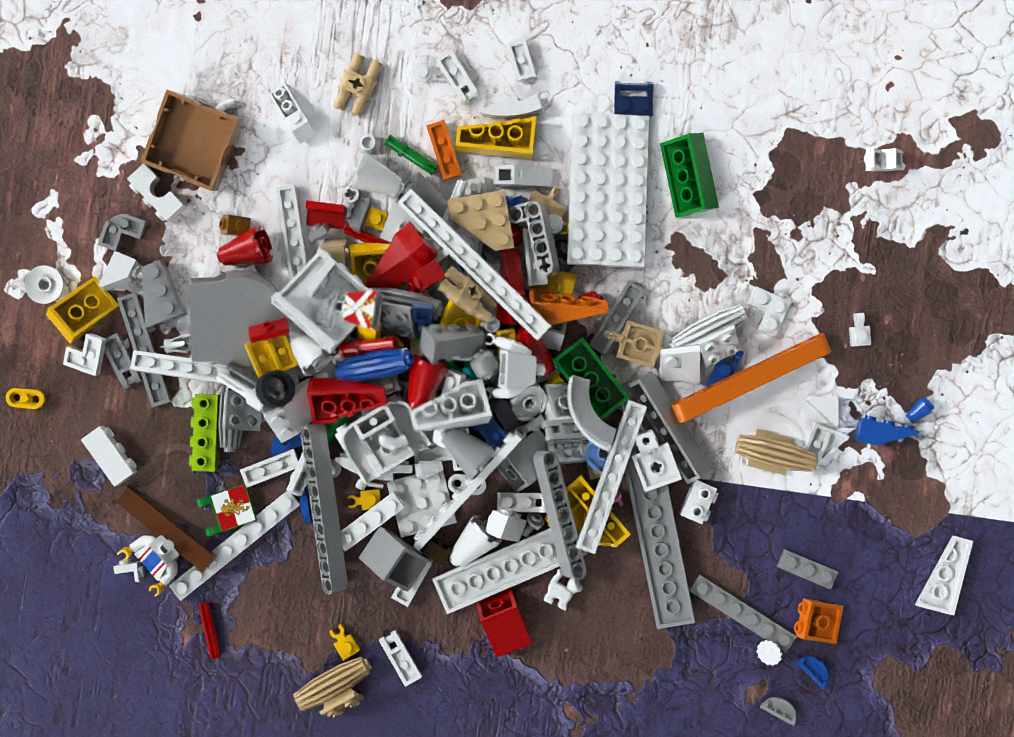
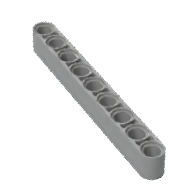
(324, 508)

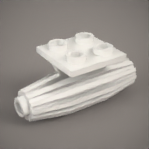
(714, 334)

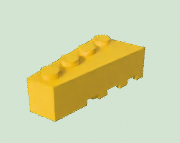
(498, 138)

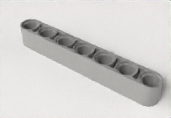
(553, 508)

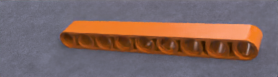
(751, 378)

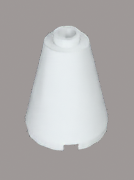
(375, 177)
(307, 351)
(472, 542)

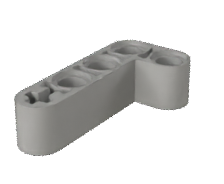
(537, 240)

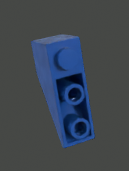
(877, 433)

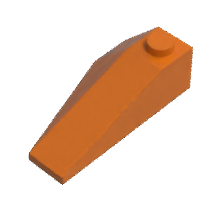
(564, 308)

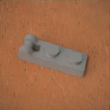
(121, 360)
(565, 429)

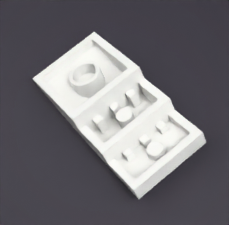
(556, 409)

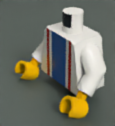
(157, 556)

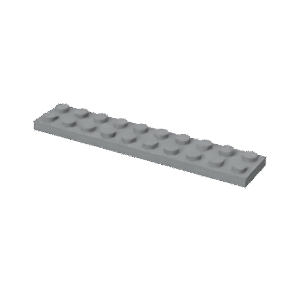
(660, 549)

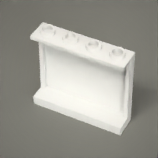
(304, 310)

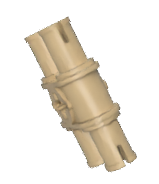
(362, 94)
(468, 295)

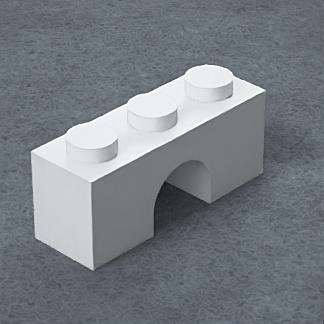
(144, 181)

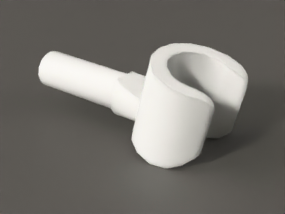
(361, 486)

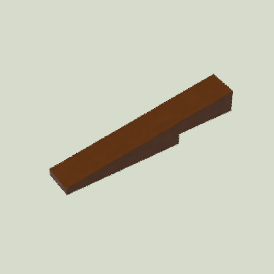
(163, 525)

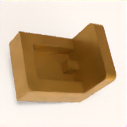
(234, 224)

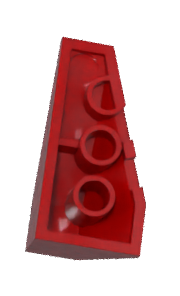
(338, 398)

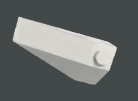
(460, 407)

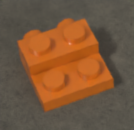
(818, 621)

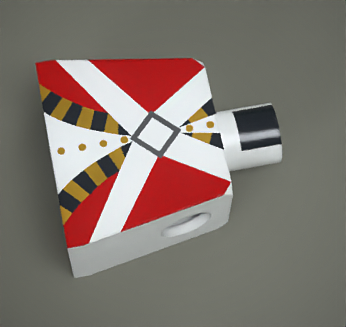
(362, 308)

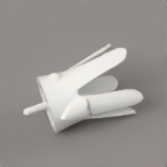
(491, 326)
(175, 344)

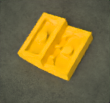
(271, 355)

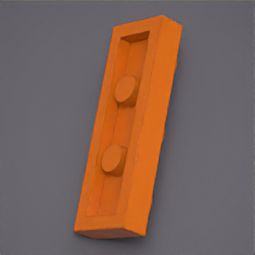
(444, 150)

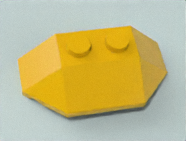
(580, 499)

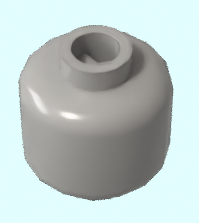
(484, 364)

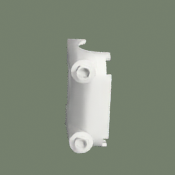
(362, 442)

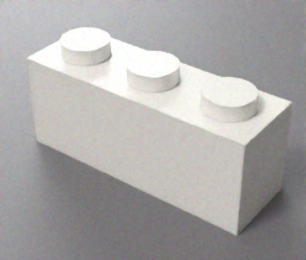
(109, 455)

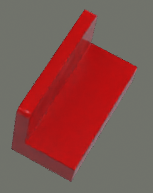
(325, 212)

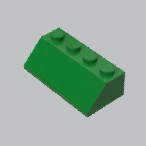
(689, 174)
(604, 389)

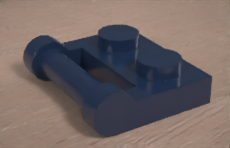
(633, 104)

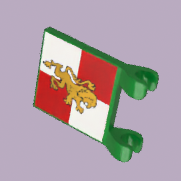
(231, 509)

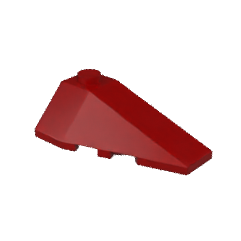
(402, 258)
(512, 273)

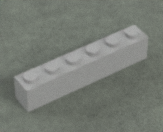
(661, 416)

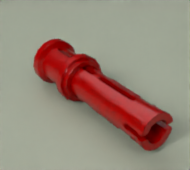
(361, 346)

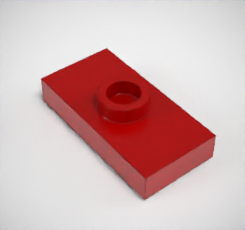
(268, 330)

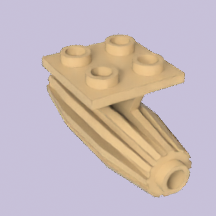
(774, 453)
(334, 688)

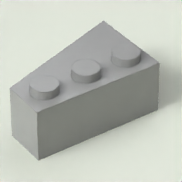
(450, 341)

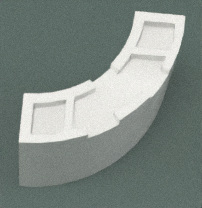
(585, 417)

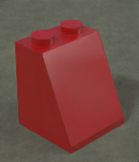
(503, 622)

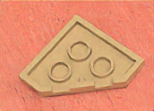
(484, 217)

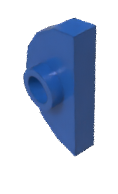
(278, 447)
(306, 506)
(815, 669)

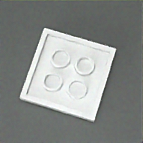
(422, 501)

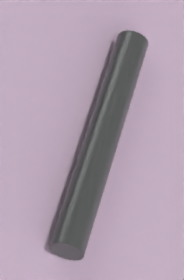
(251, 379)

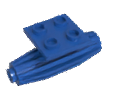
(374, 365)

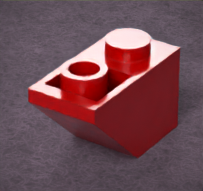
(425, 277)

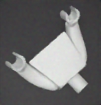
(516, 368)

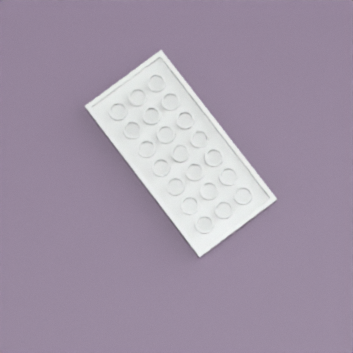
(608, 190)

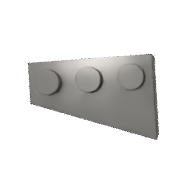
(159, 295)

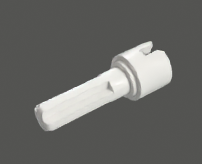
(244, 390)

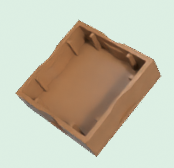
(192, 140)

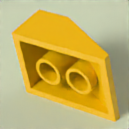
(81, 310)

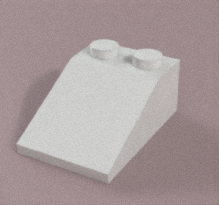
(289, 419)

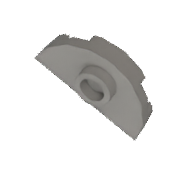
(357, 213)
(780, 708)

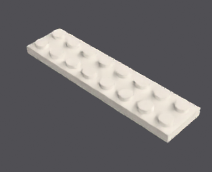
(498, 571)

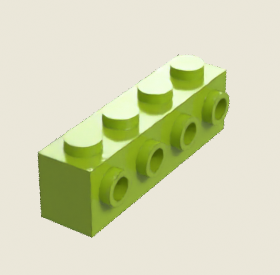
(205, 433)

